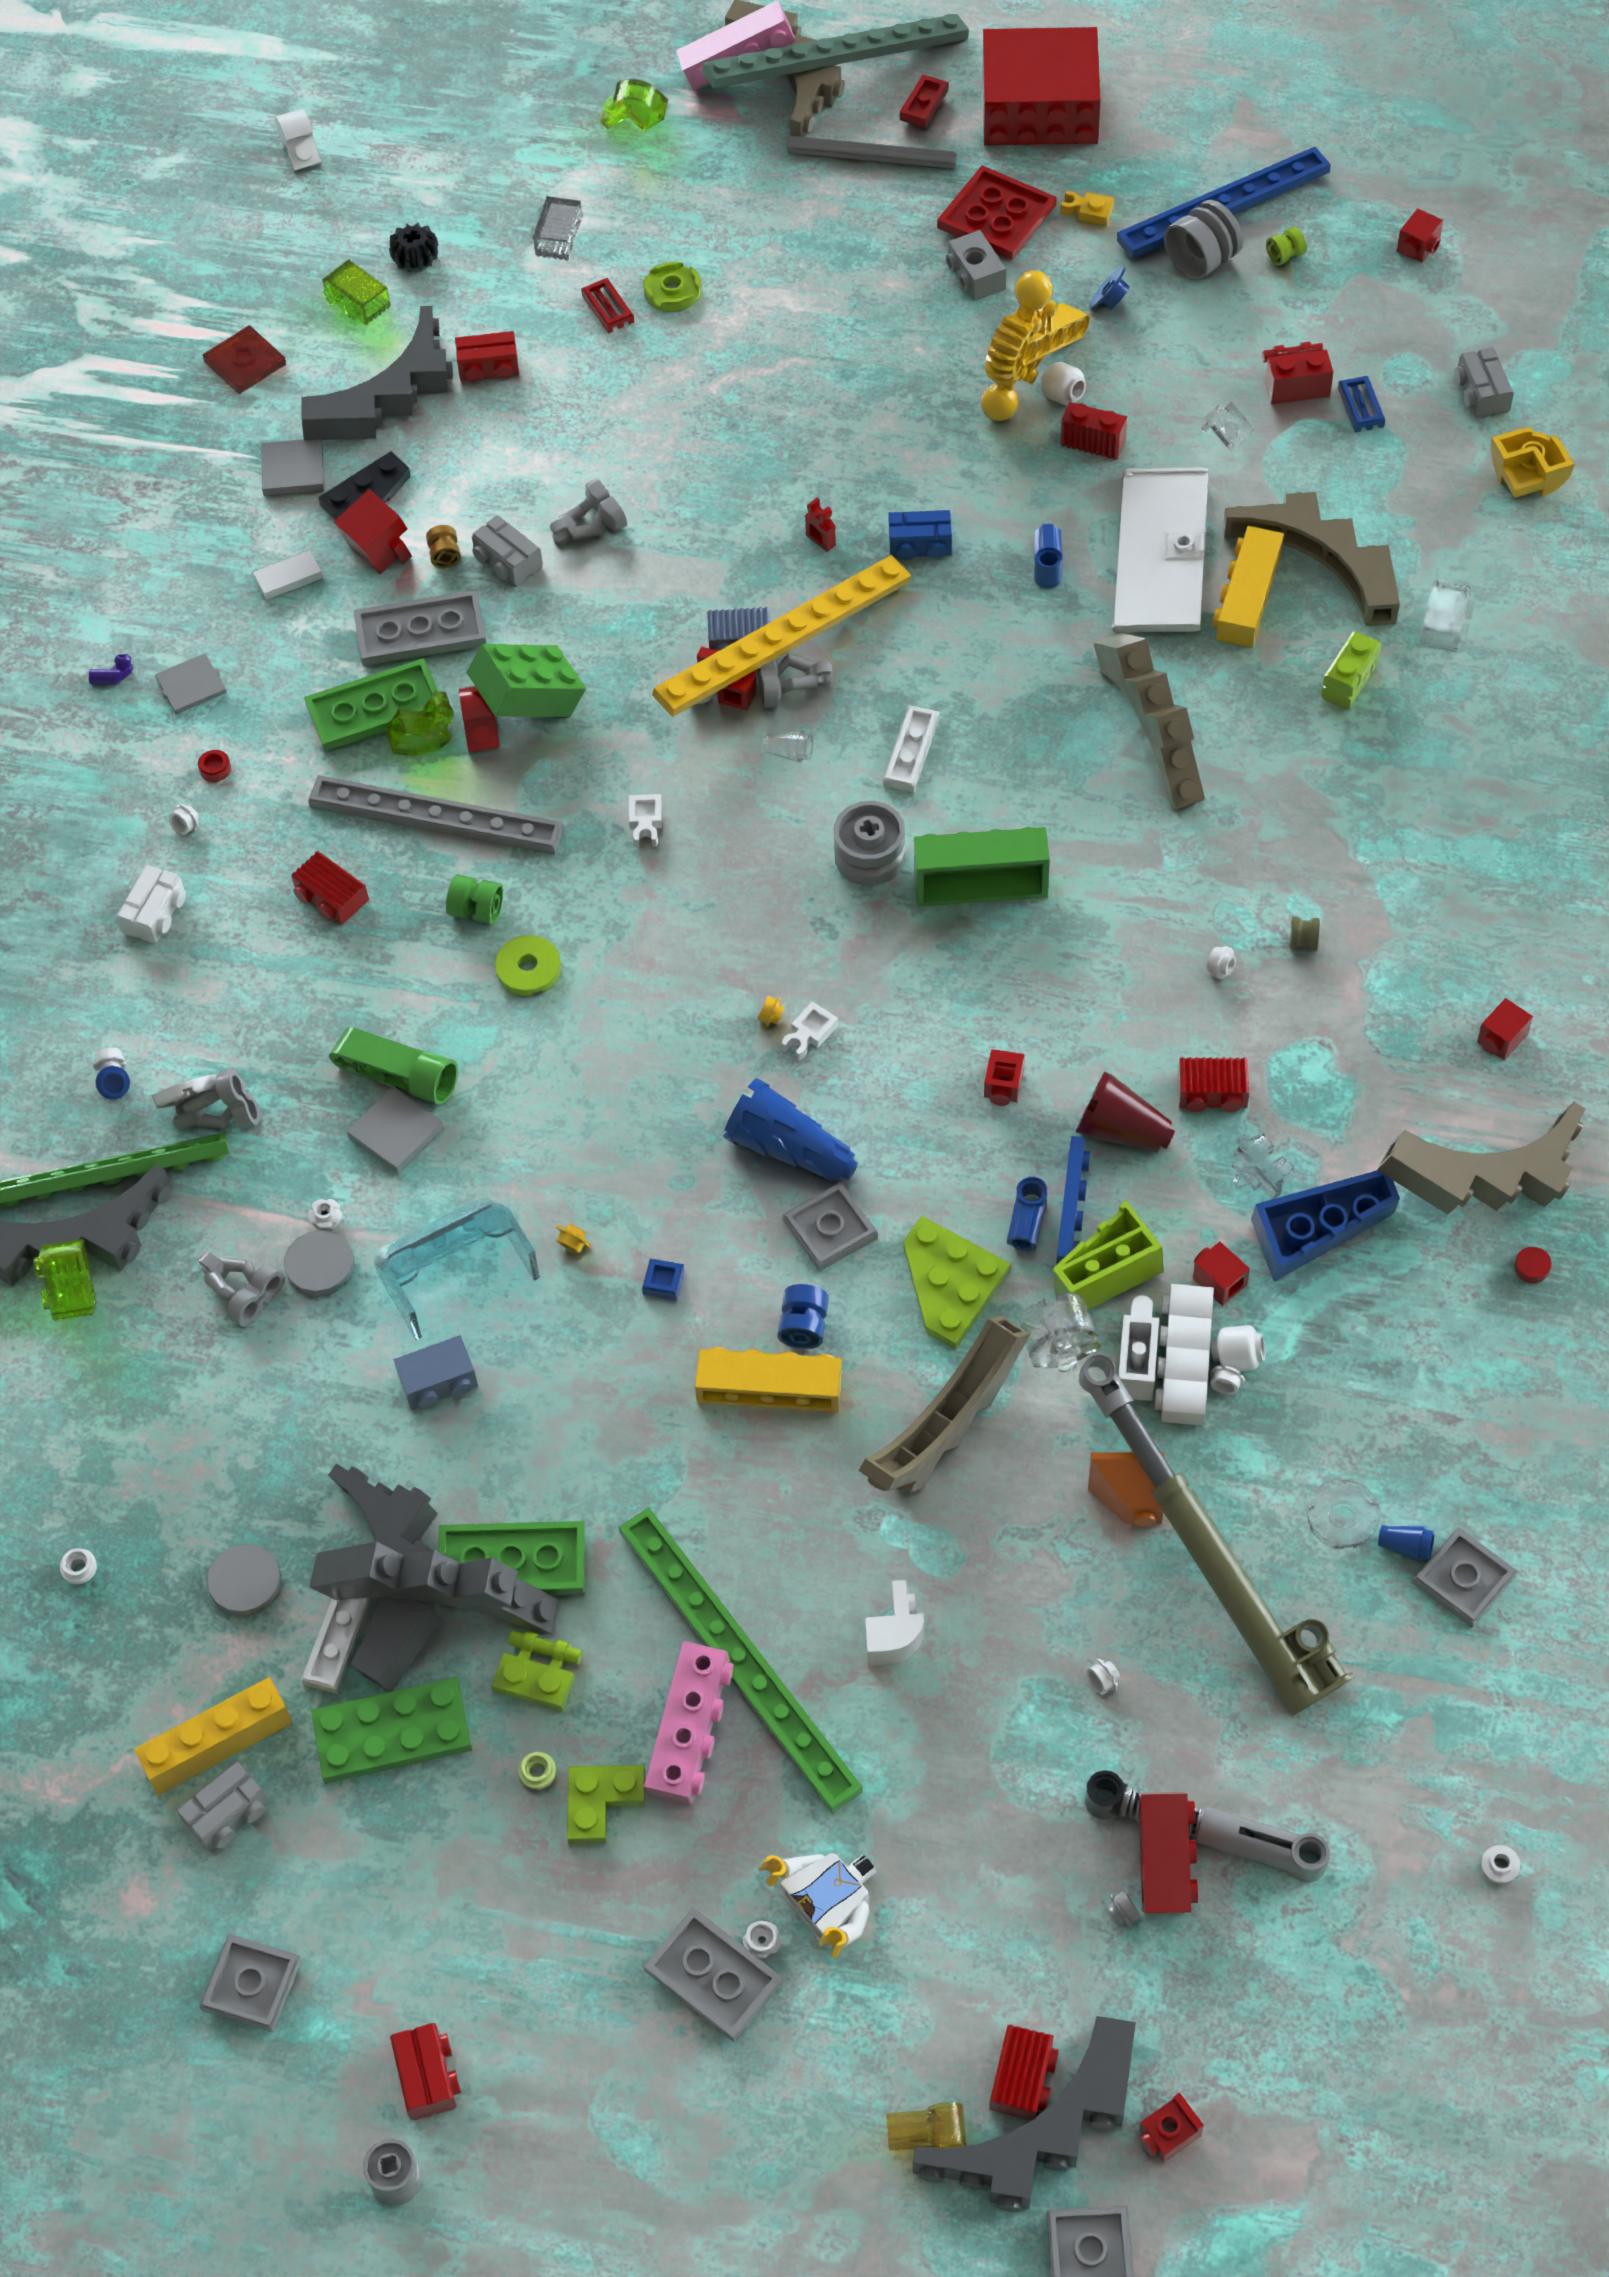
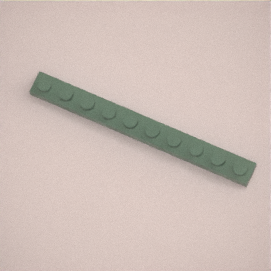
(834, 50)

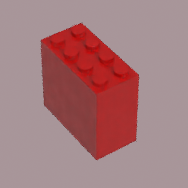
(1041, 86)

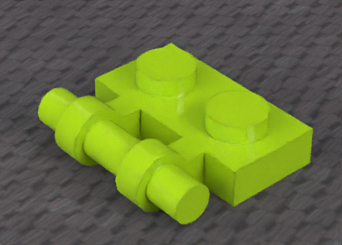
(536, 1681)

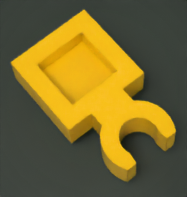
(1091, 208)

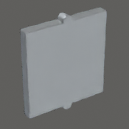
(190, 683)

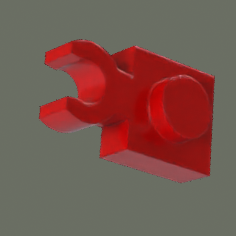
(820, 526)

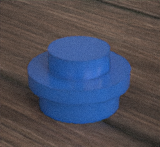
(112, 1082)

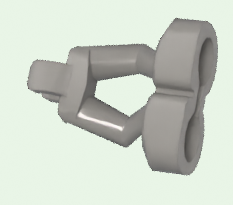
(607, 511)
(771, 689)
(232, 1092)
(247, 1302)

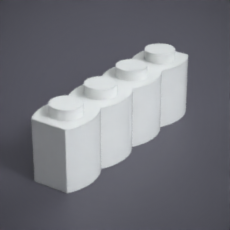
(1186, 1354)

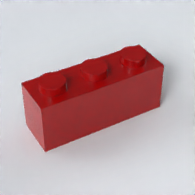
(1167, 1852)

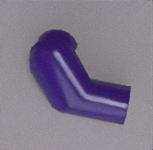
(113, 675)

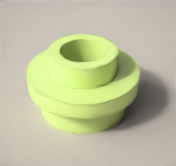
(535, 1760)

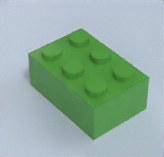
(526, 680)

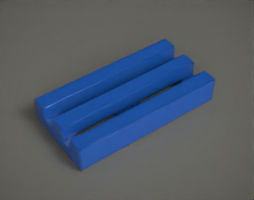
(1366, 421)

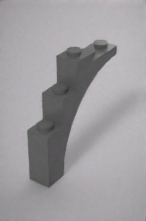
(360, 409)
(107, 1230)
(432, 1577)
(398, 1625)
(1053, 2137)

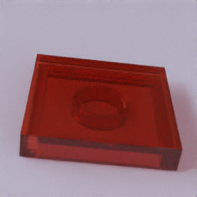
(244, 359)

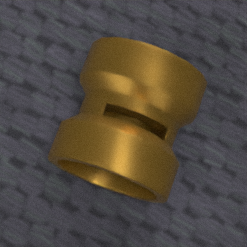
(443, 546)

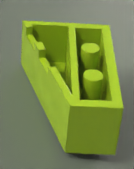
(1111, 1260)

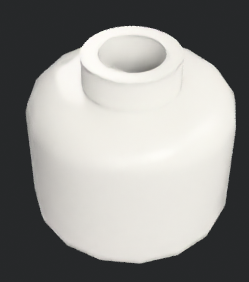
(1063, 383)
(1239, 1348)

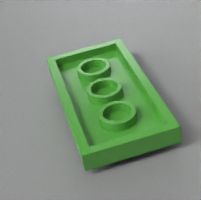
(368, 704)
(542, 1552)
(391, 1730)

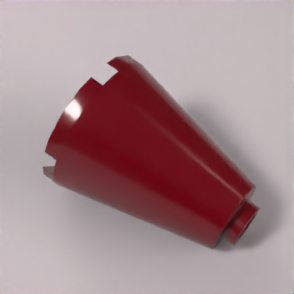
(1124, 1118)

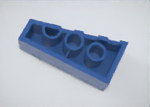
(1321, 1218)

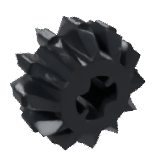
(413, 247)

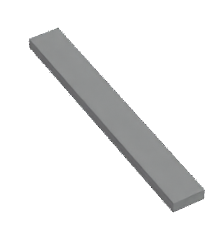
(436, 814)

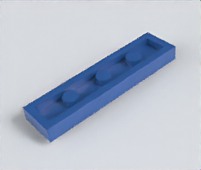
(1074, 1191)

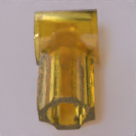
(934, 2128)

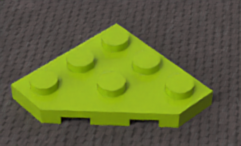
(951, 1279)

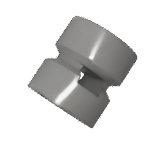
(392, 2172)

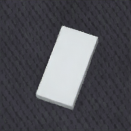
(288, 575)

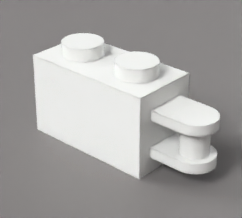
(1139, 1349)

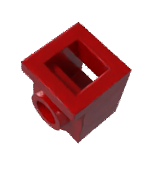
(1004, 1077)
(1167, 2144)

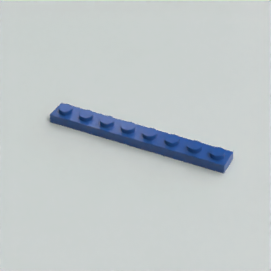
(1235, 196)

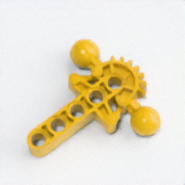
(1024, 341)

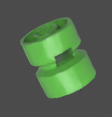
(472, 899)

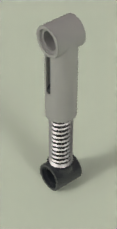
(1221, 1831)

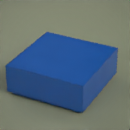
(663, 1279)

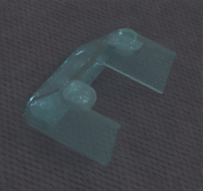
(403, 1258)

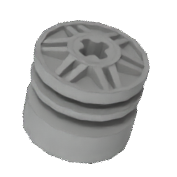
(1203, 239)

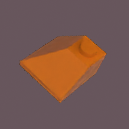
(1124, 1487)

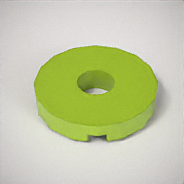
(672, 298)
(527, 949)

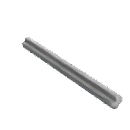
(872, 152)

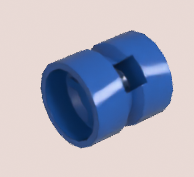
(803, 1316)

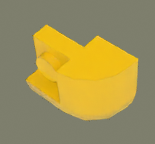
(1530, 461)

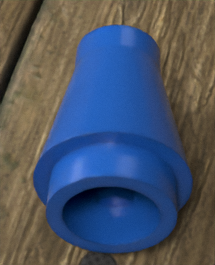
(1409, 1541)

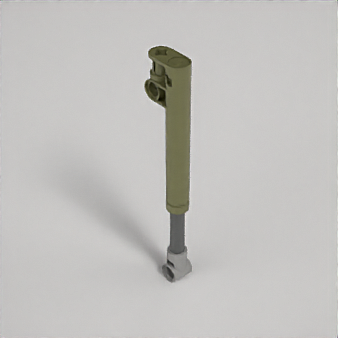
(1295, 1670)

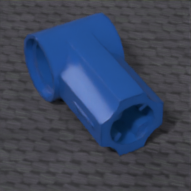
(1048, 556)
(1027, 1215)

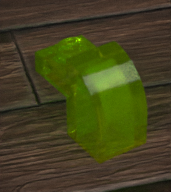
(636, 101)
(421, 731)

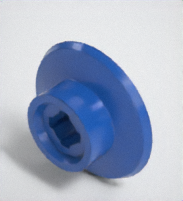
(1111, 290)

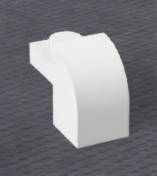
(298, 139)
(895, 1636)

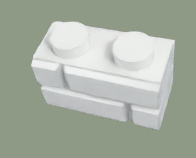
(151, 904)

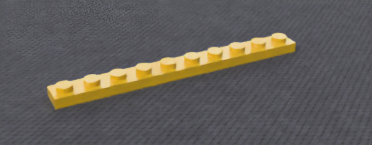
(780, 635)

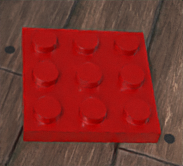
(999, 207)

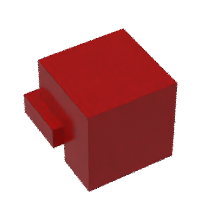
(374, 532)

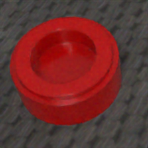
(214, 765)
(1532, 1264)

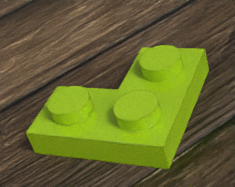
(593, 1790)

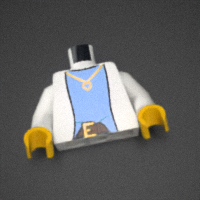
(825, 1894)

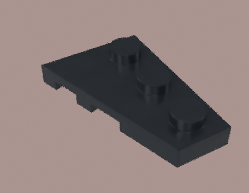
(382, 477)

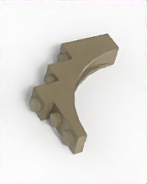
(811, 87)
(1333, 543)
(1167, 725)
(1451, 1176)
(941, 1426)

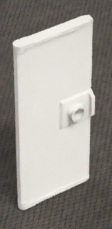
(1161, 550)

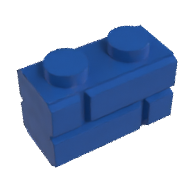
(920, 534)

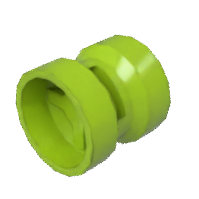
(1283, 247)

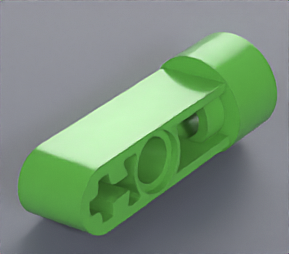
(396, 1065)

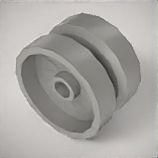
(869, 843)

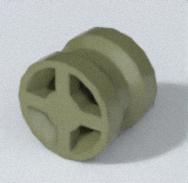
(1304, 933)

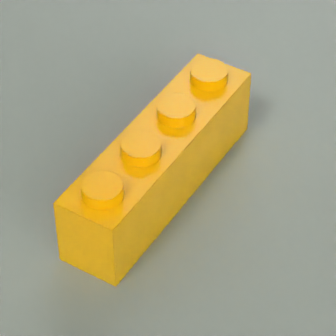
(1249, 586)
(768, 1379)
(213, 1736)

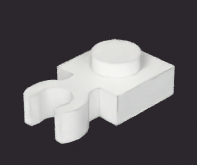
(645, 817)
(812, 1027)

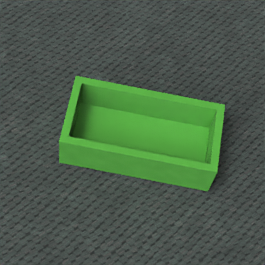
(981, 866)

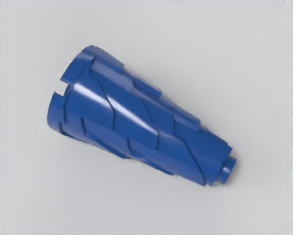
(777, 1128)

